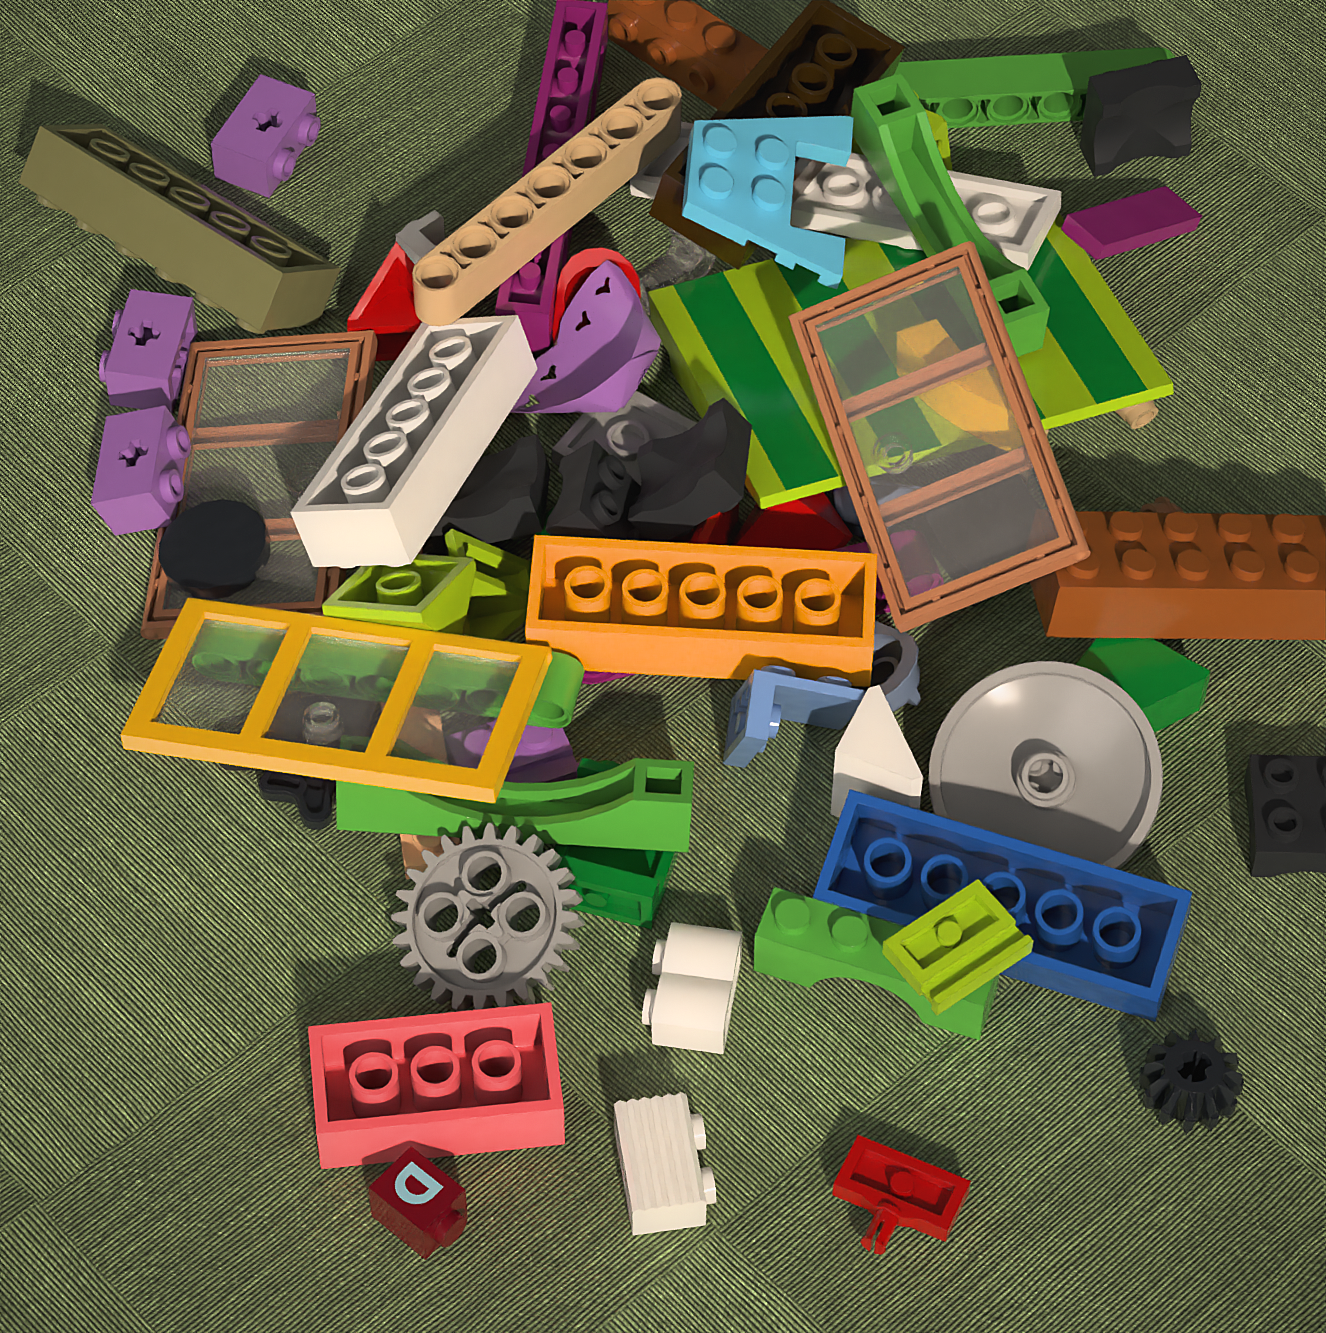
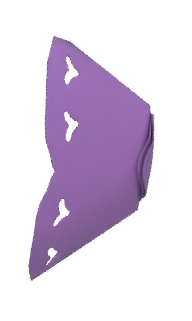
(603, 360)

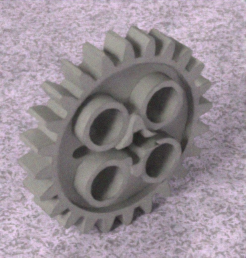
(454, 883)

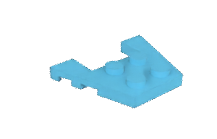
(744, 180)

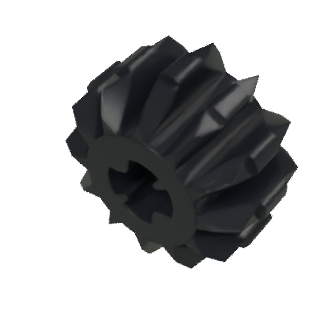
(1191, 1081)

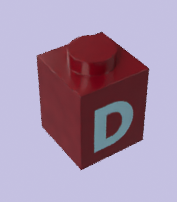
(419, 1203)

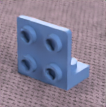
(778, 695)

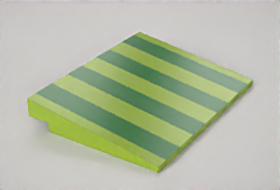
(736, 343)

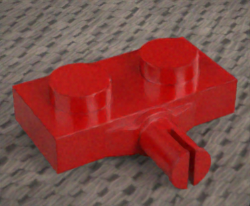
(899, 1192)

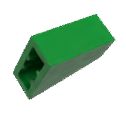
(1152, 674)

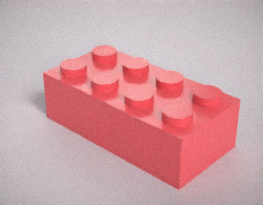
(436, 1085)

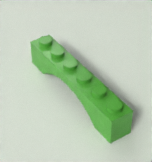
(905, 156)
(628, 807)

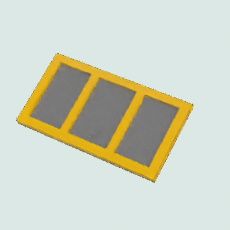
(338, 699)

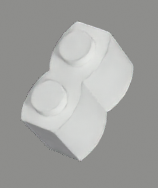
(694, 987)

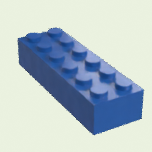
(1091, 925)

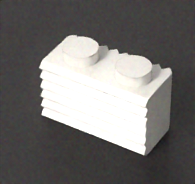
(661, 1163)

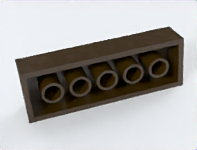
(802, 75)

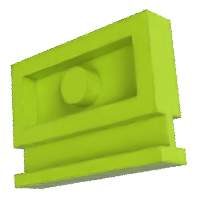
(957, 946)

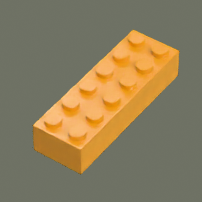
(703, 608)

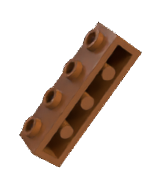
(685, 45)

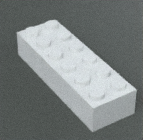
(414, 443)

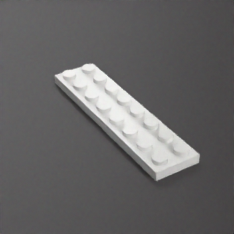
(857, 205)

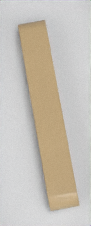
(546, 202)

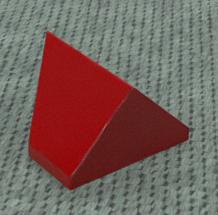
(388, 306)
(797, 524)

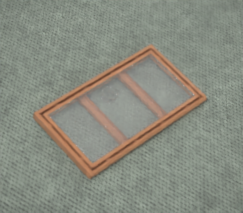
(258, 434)
(938, 437)

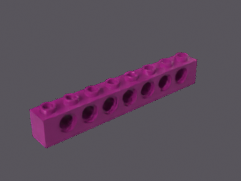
(562, 110)

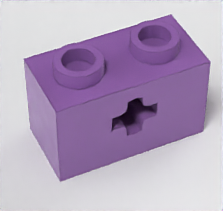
(265, 136)
(149, 350)
(140, 470)

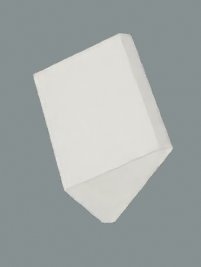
(875, 757)

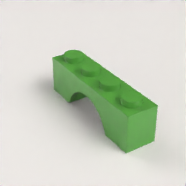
(817, 940)

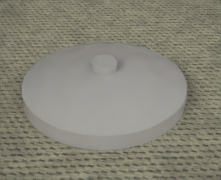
(1050, 762)

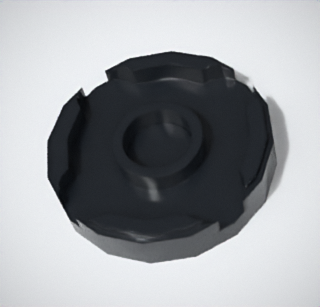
(214, 549)

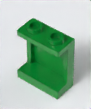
(617, 881)

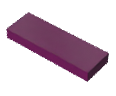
(1131, 222)

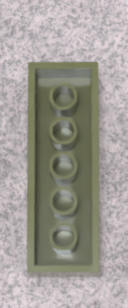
(178, 227)

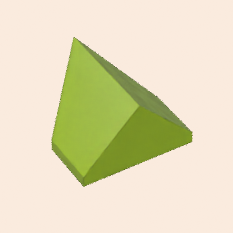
(498, 589)

